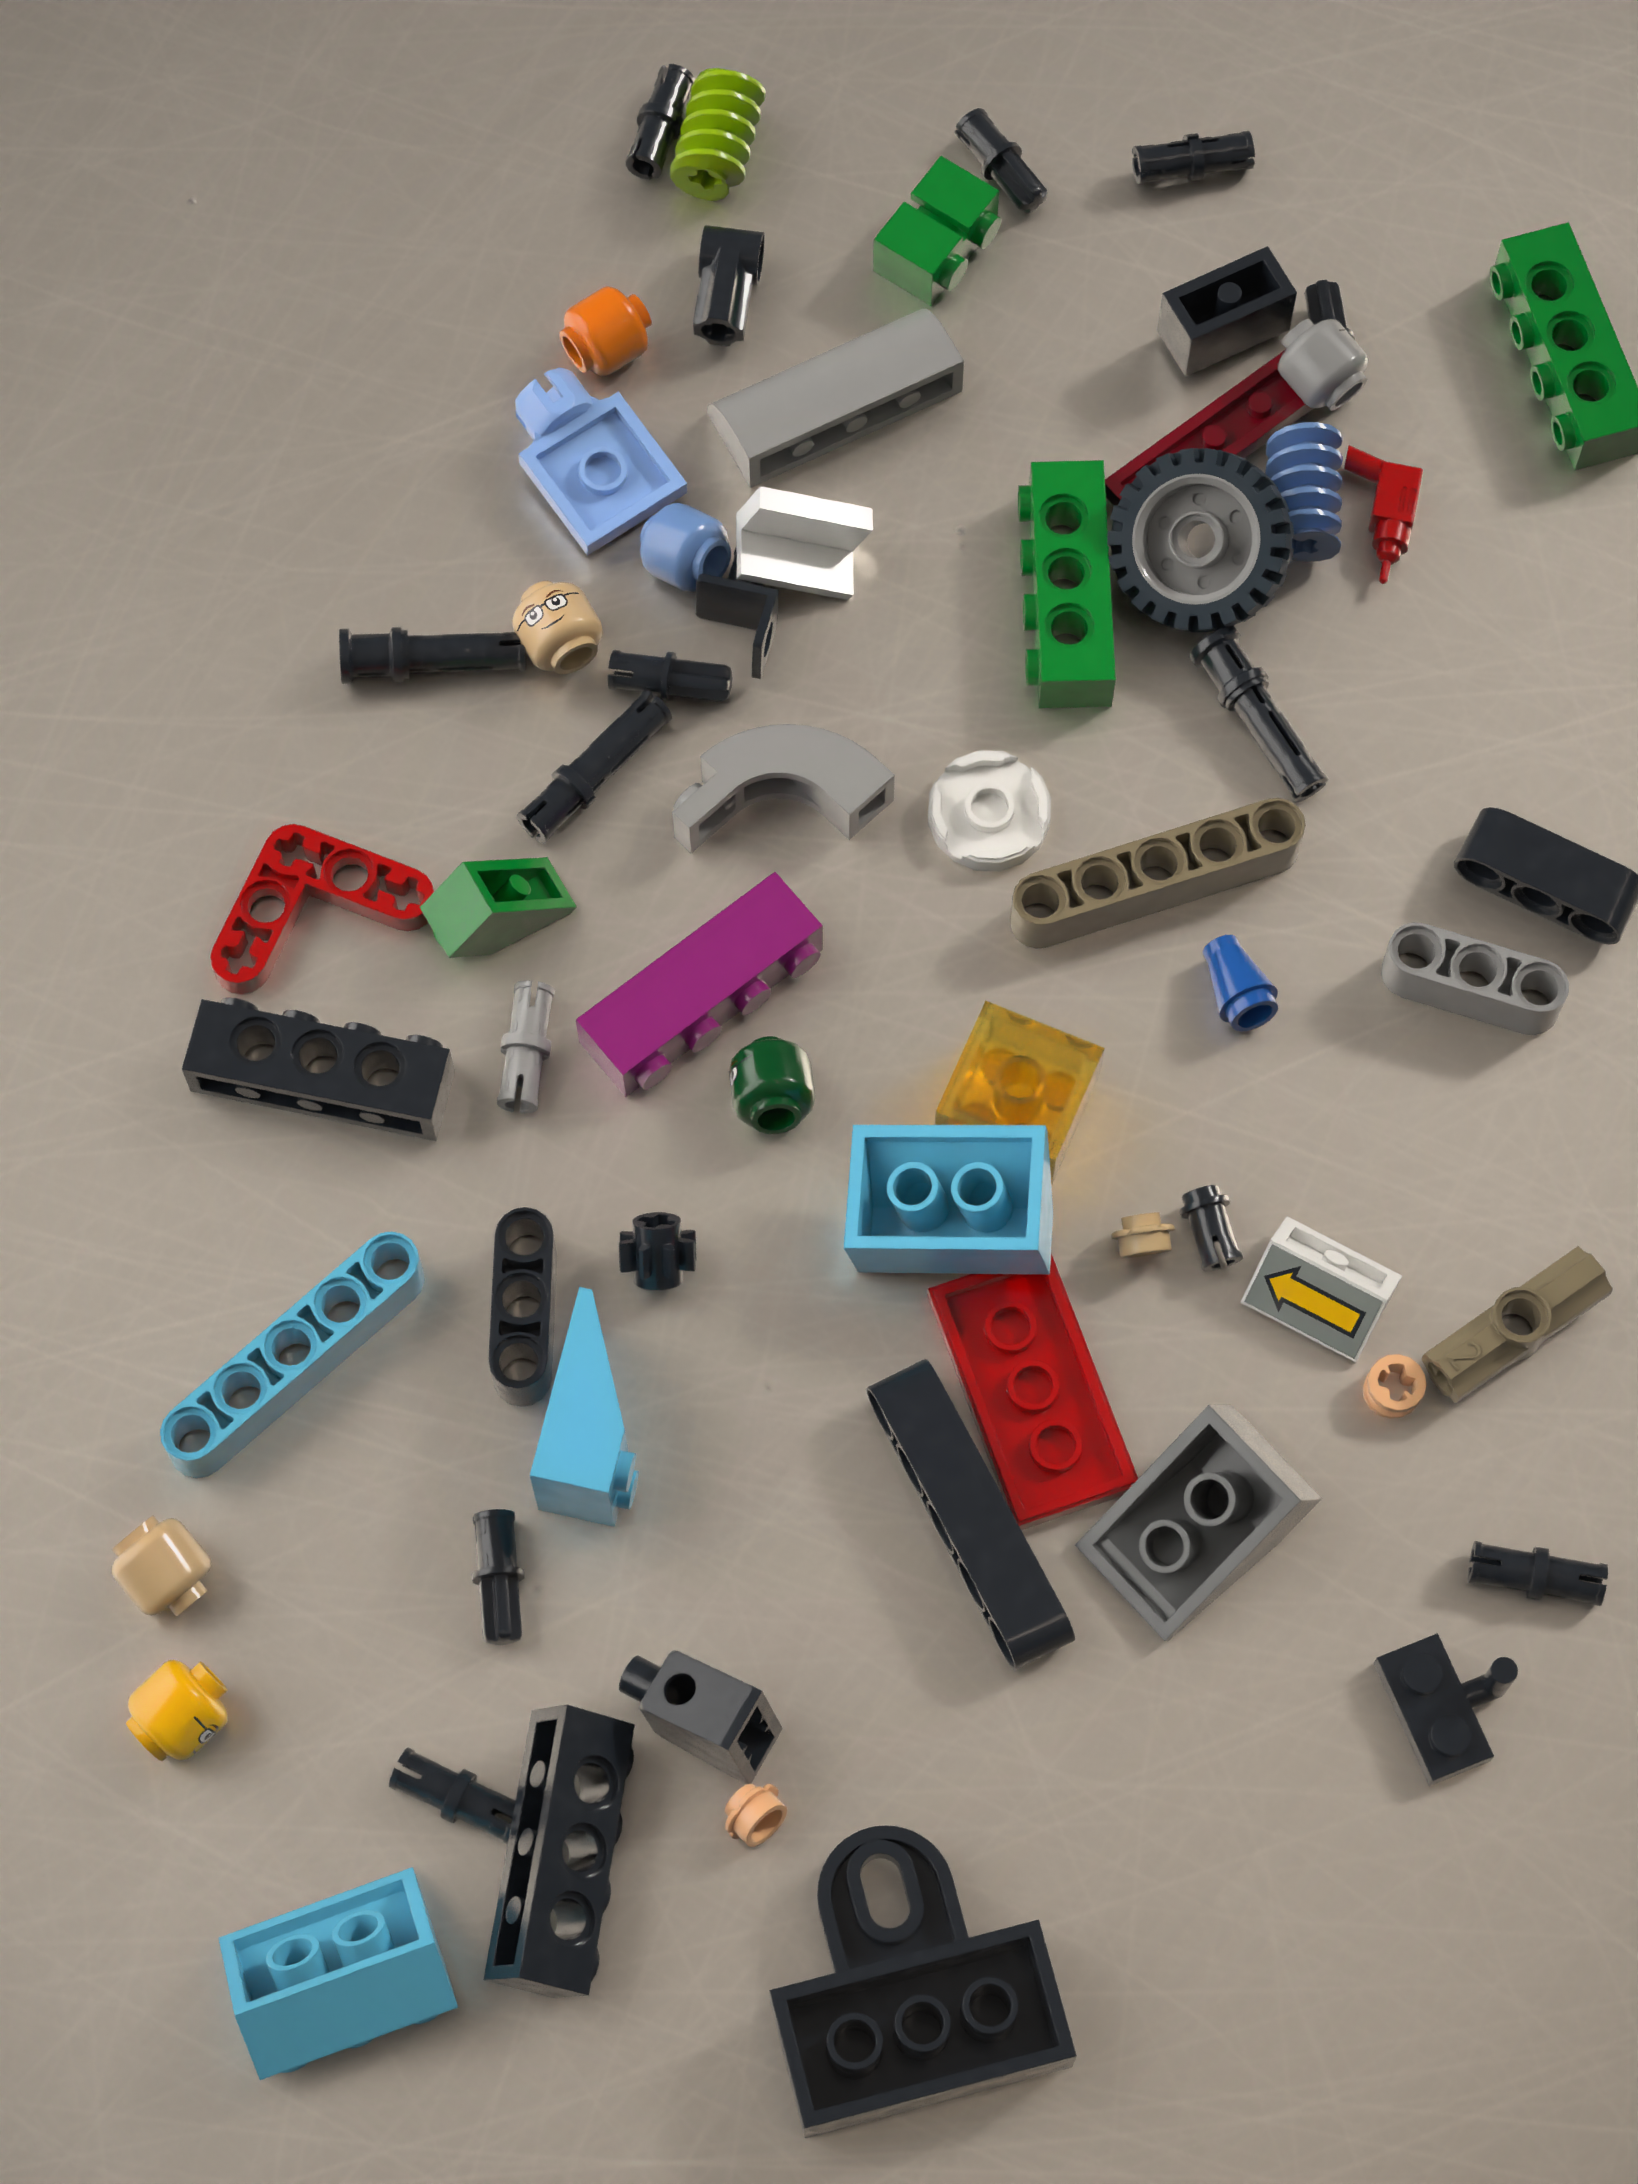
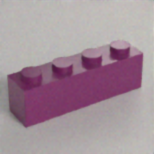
(701, 985)

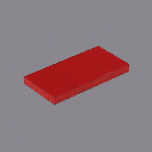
(1033, 1393)

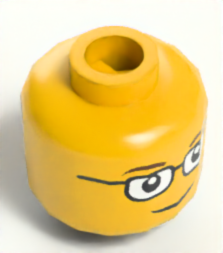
(177, 1710)

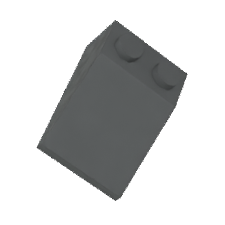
(1197, 1519)

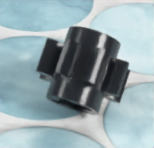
(657, 1251)

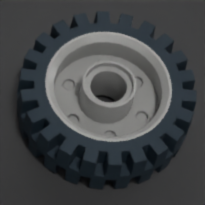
(1153, 531)

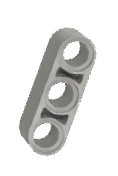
(1503, 968)

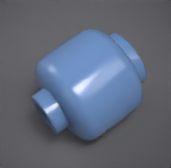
(683, 544)

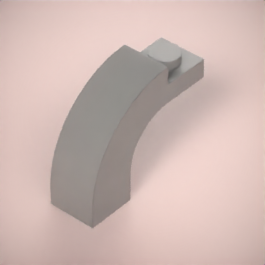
(784, 763)

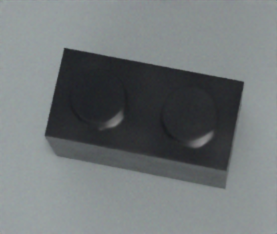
(1226, 311)

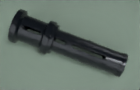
(399, 654)
(1245, 691)

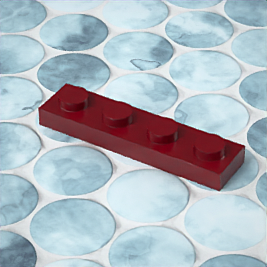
(1232, 423)

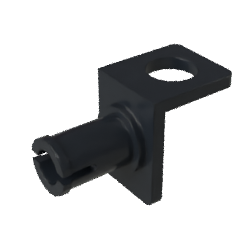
(741, 605)

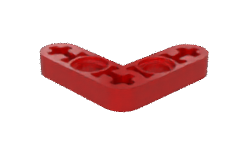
(294, 886)

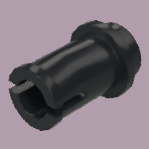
(1210, 1224)

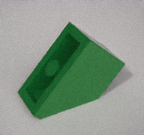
(495, 904)

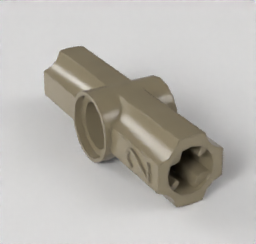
(1546, 1301)

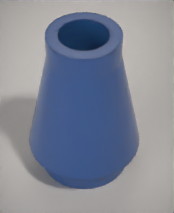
(1240, 987)

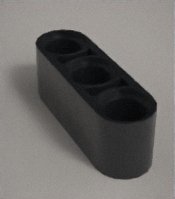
(1549, 875)
(519, 1277)

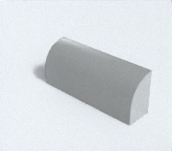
(838, 396)

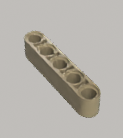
(1174, 850)

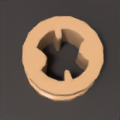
(1379, 1397)

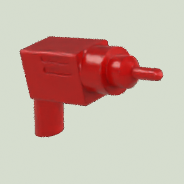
(1392, 505)

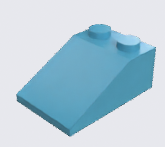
(583, 1448)

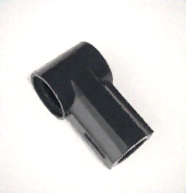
(728, 270)

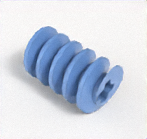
(1304, 469)

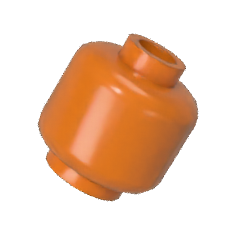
(605, 331)

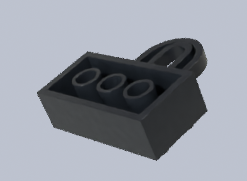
(916, 2005)

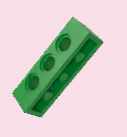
(1554, 266)
(1073, 497)

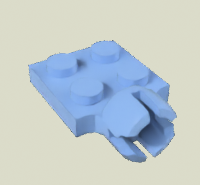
(593, 460)

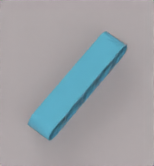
(283, 1384)

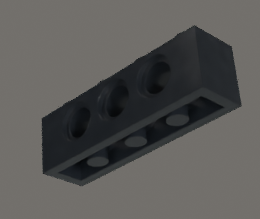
(406, 1106)
(535, 1876)

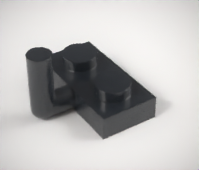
(1438, 1707)

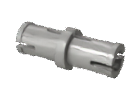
(525, 1046)

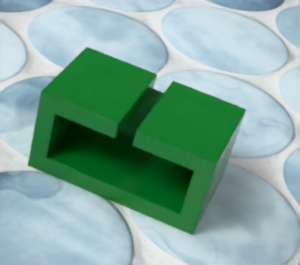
(932, 244)

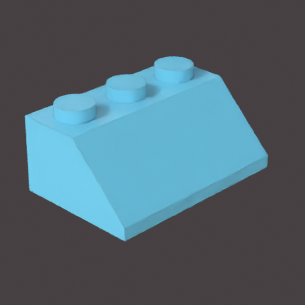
(949, 1199)
(336, 1974)

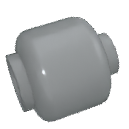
(1323, 363)

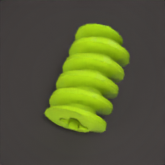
(717, 133)

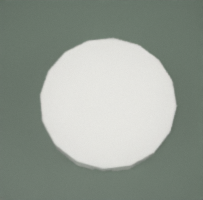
(989, 811)

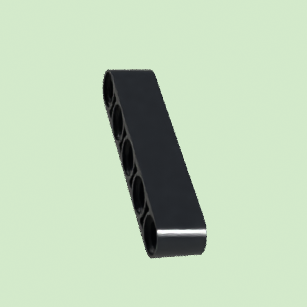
(970, 1514)

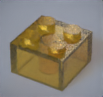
(1022, 1076)

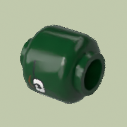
(772, 1085)

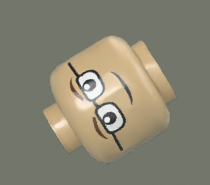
(557, 627)

